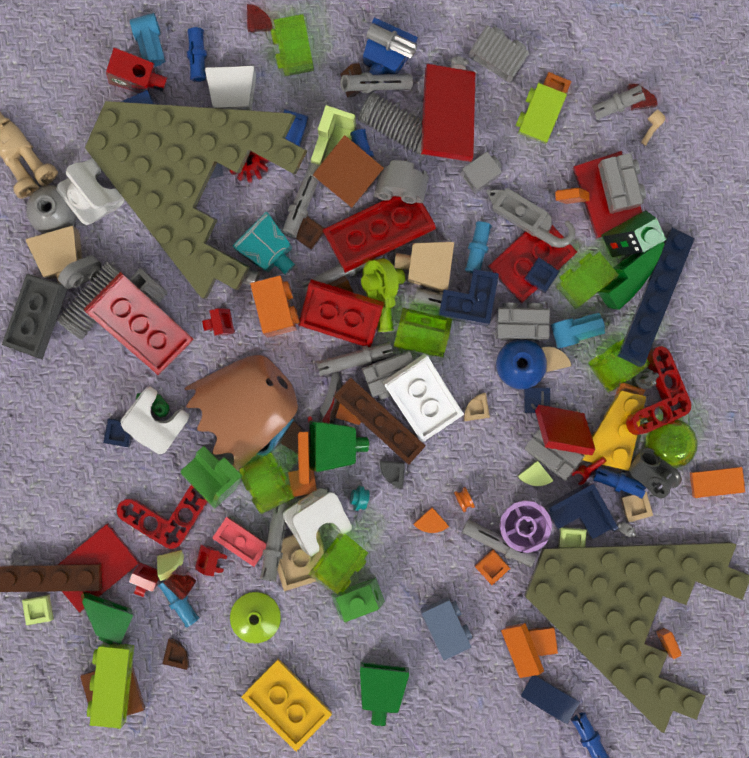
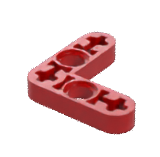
(668, 396)
(164, 525)

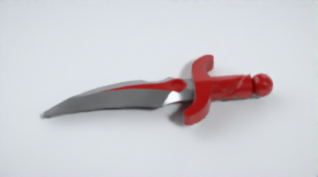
(330, 405)

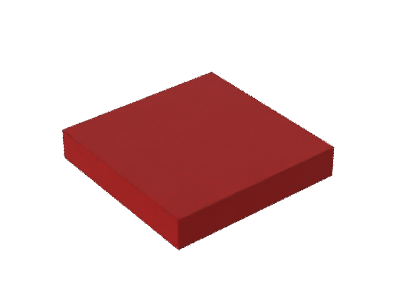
(565, 430)

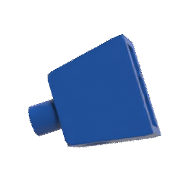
(379, 58)

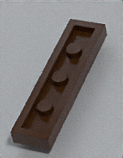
(379, 421)
(50, 578)

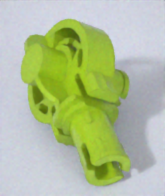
(382, 287)

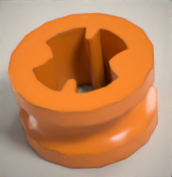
(464, 499)

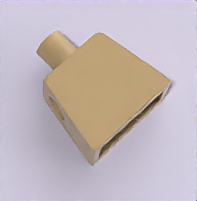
(55, 250)
(428, 264)

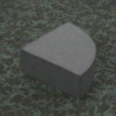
(393, 472)

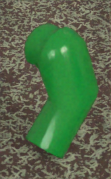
(159, 406)

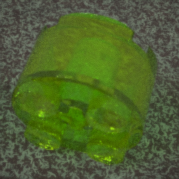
(613, 369)
(266, 483)

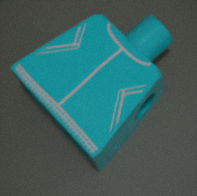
(265, 246)

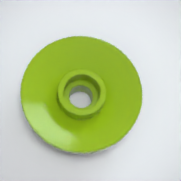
(255, 604)

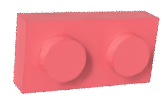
(240, 541)

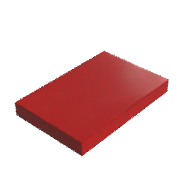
(589, 179)
(520, 257)
(340, 313)
(105, 549)

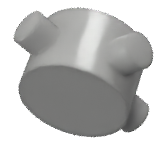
(459, 63)
(626, 529)

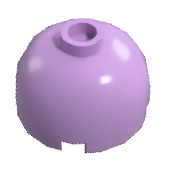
(525, 526)

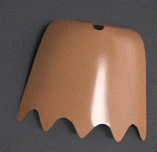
(243, 407)

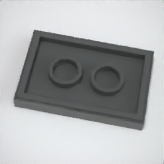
(34, 316)

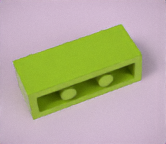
(110, 685)

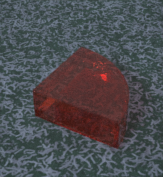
(257, 19)
(650, 101)
(180, 584)

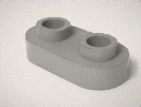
(80, 272)

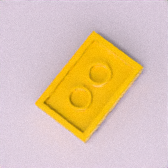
(287, 704)

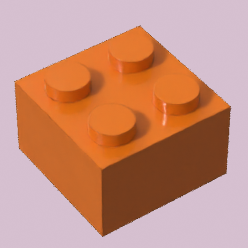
(274, 307)

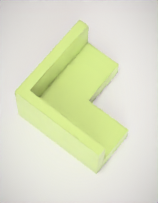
(331, 129)

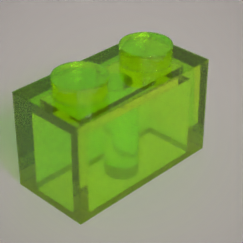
(293, 45)
(587, 279)
(423, 332)
(339, 564)

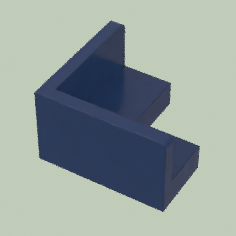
(475, 306)
(585, 504)

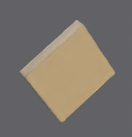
(296, 564)

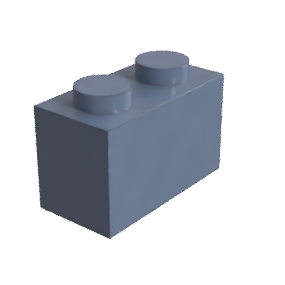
(446, 628)

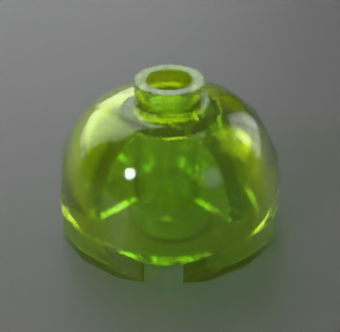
(673, 443)

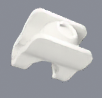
(86, 195)
(148, 431)
(311, 513)

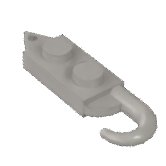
(528, 216)

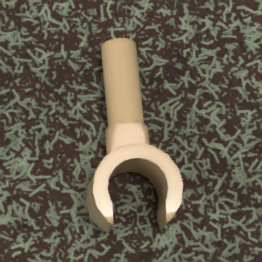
(657, 120)

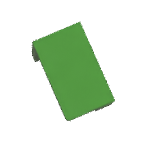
(211, 477)

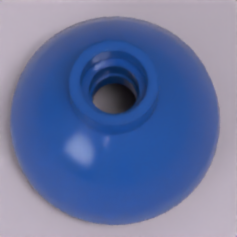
(521, 377)

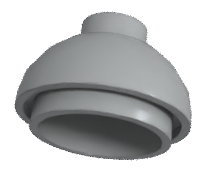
(57, 218)

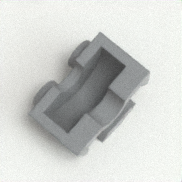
(402, 181)

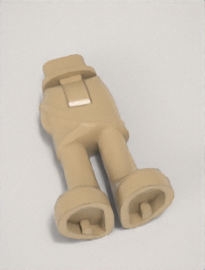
(13, 146)

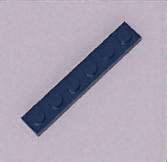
(656, 298)

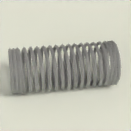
(372, 104)
(73, 325)

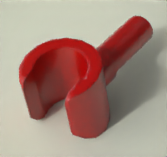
(586, 471)

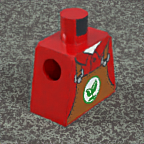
(125, 67)

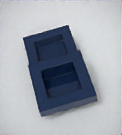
(550, 699)

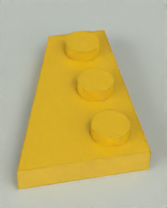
(612, 436)

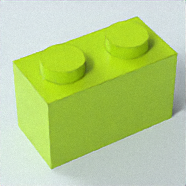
(541, 113)

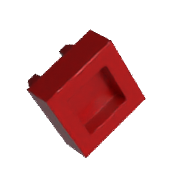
(220, 322)
(208, 559)
(145, 578)

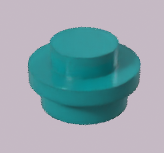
(359, 498)

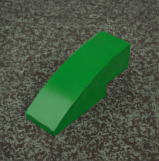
(631, 277)

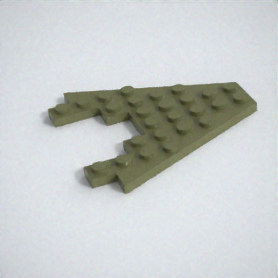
(164, 161)
(608, 602)

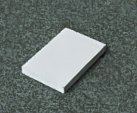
(423, 397)

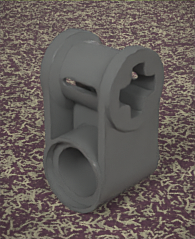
(653, 473)

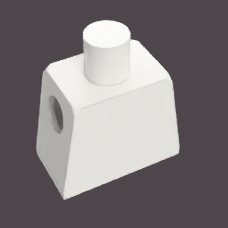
(231, 87)

